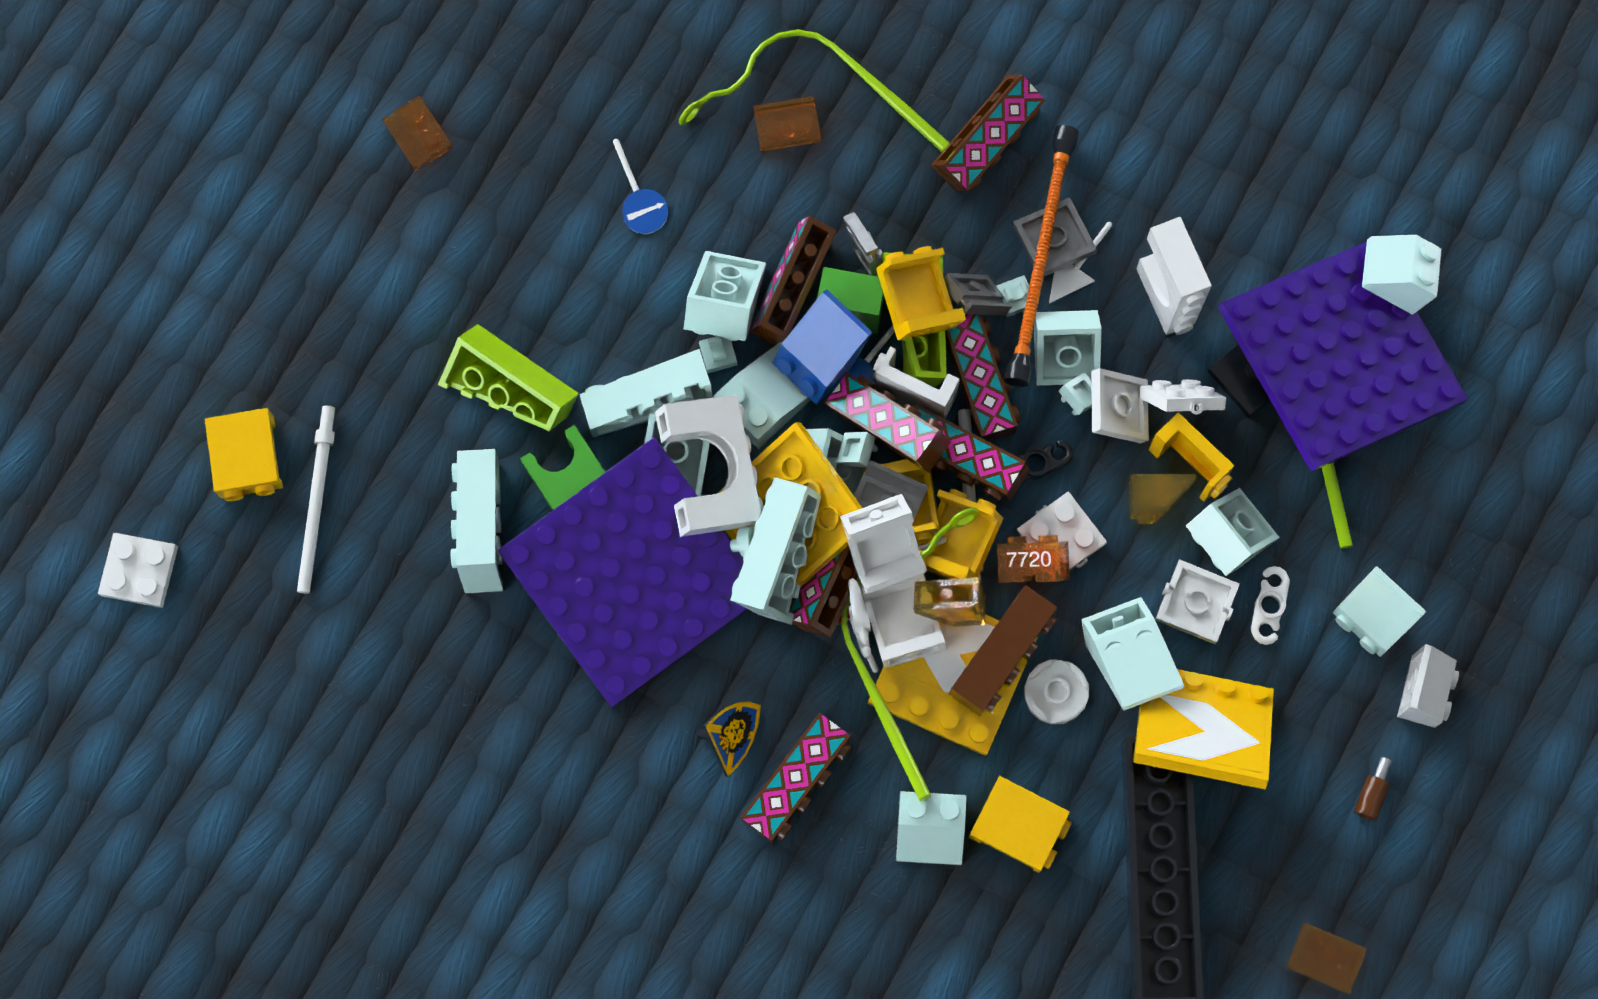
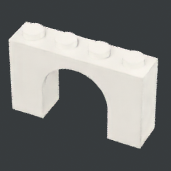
(1174, 277)
(720, 423)

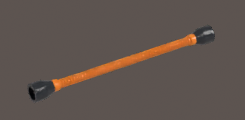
(1019, 367)

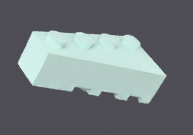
(636, 396)
(477, 520)
(777, 551)

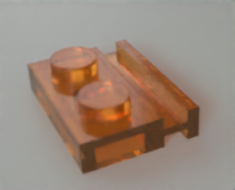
(787, 123)
(417, 133)
(1326, 958)

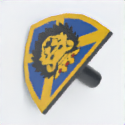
(732, 733)

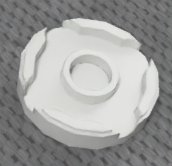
(1056, 691)

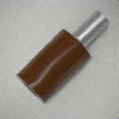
(1373, 792)

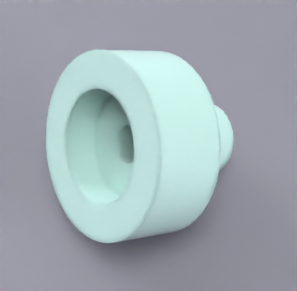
(743, 540)

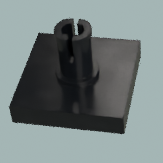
(1239, 381)

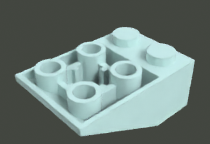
(1131, 653)

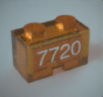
(1022, 559)

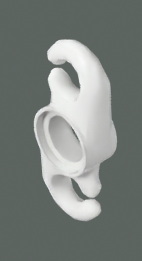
(1260, 616)
(859, 618)

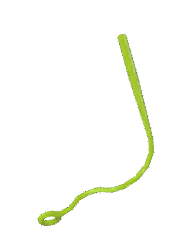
(893, 100)
(885, 716)

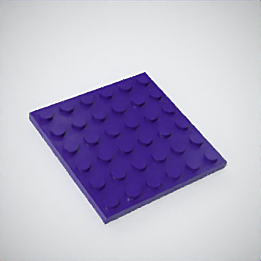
(1340, 358)
(621, 576)

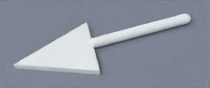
(1071, 278)

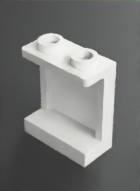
(911, 390)
(883, 543)
(899, 630)

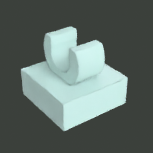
(1015, 293)
(717, 353)
(1078, 393)
(856, 449)

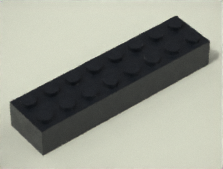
(1161, 881)

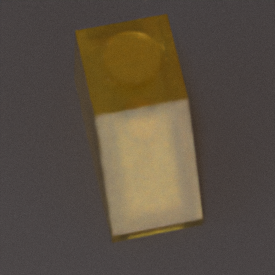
(1156, 494)
(951, 601)

